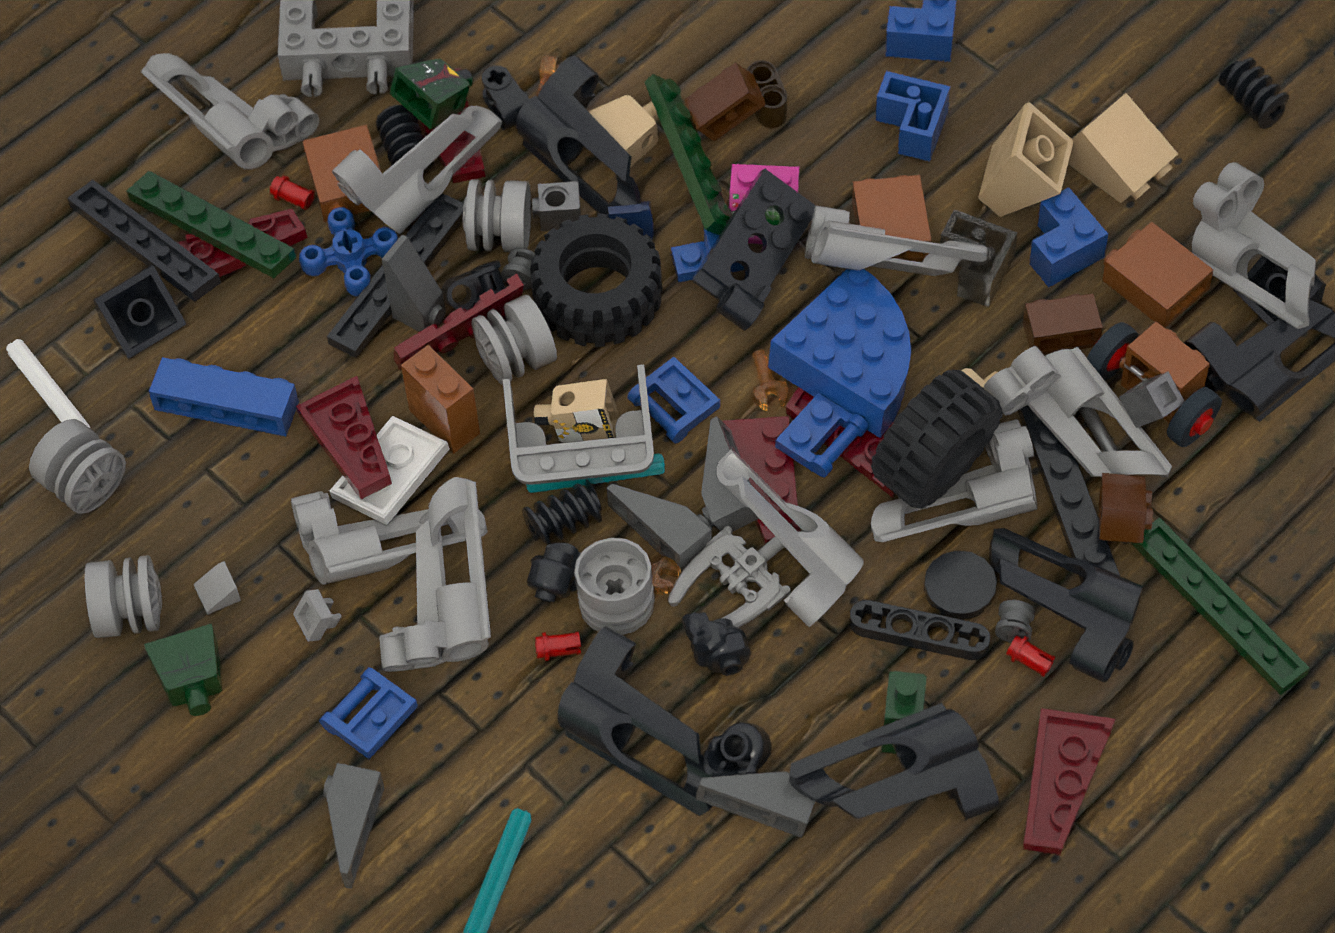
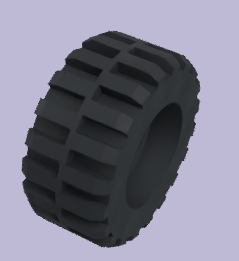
(588, 245)
(936, 438)

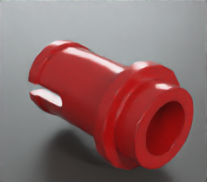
(293, 193)
(557, 645)
(1030, 655)

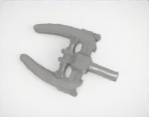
(748, 567)

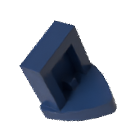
(635, 214)

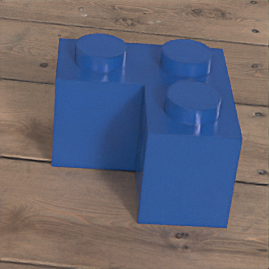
(921, 32)
(918, 110)
(1069, 239)

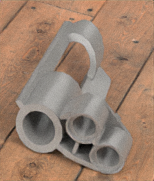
(231, 124)
(400, 191)
(1055, 391)
(997, 490)
(817, 547)

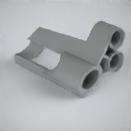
(1234, 234)
(856, 247)
(355, 548)
(449, 617)

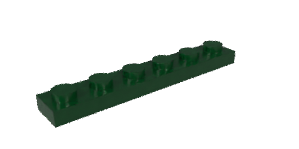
(689, 153)
(211, 224)
(1222, 607)

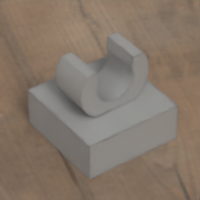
(314, 615)

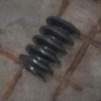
(1254, 91)
(399, 132)
(563, 512)

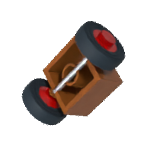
(1151, 355)

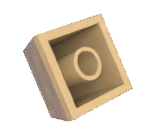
(1121, 151)
(1025, 163)

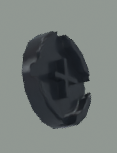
(960, 584)

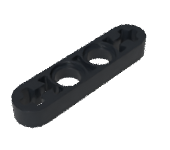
(921, 624)

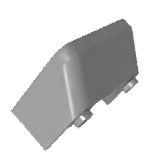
(541, 463)

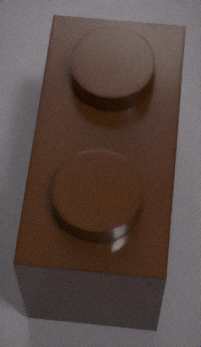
(725, 101)
(1062, 323)
(1124, 508)

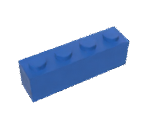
(224, 396)

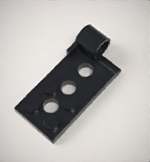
(744, 299)

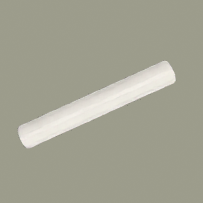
(43, 382)

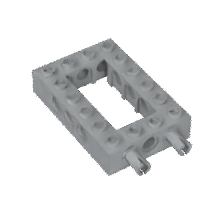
(344, 52)

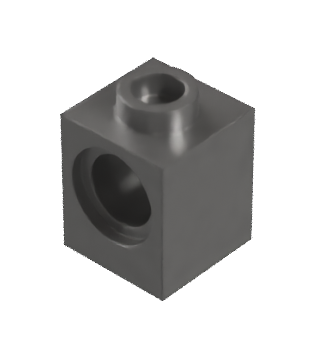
(563, 195)
(1152, 399)

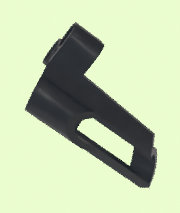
(559, 126)
(1254, 370)
(1100, 605)
(604, 711)
(936, 756)

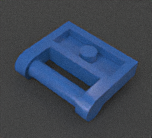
(683, 393)
(813, 428)
(376, 720)

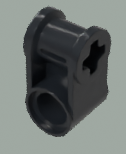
(502, 95)
(476, 283)

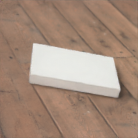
(409, 459)

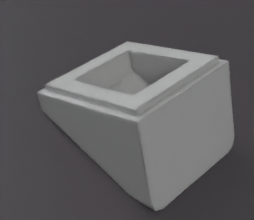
(217, 589)

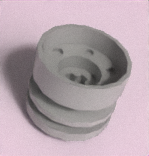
(497, 215)
(520, 337)
(77, 466)
(615, 585)
(122, 596)

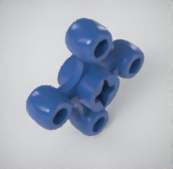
(342, 226)

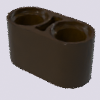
(775, 96)

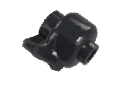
(554, 572)
(717, 643)
(738, 751)

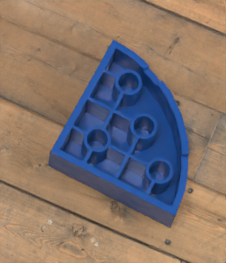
(849, 349)

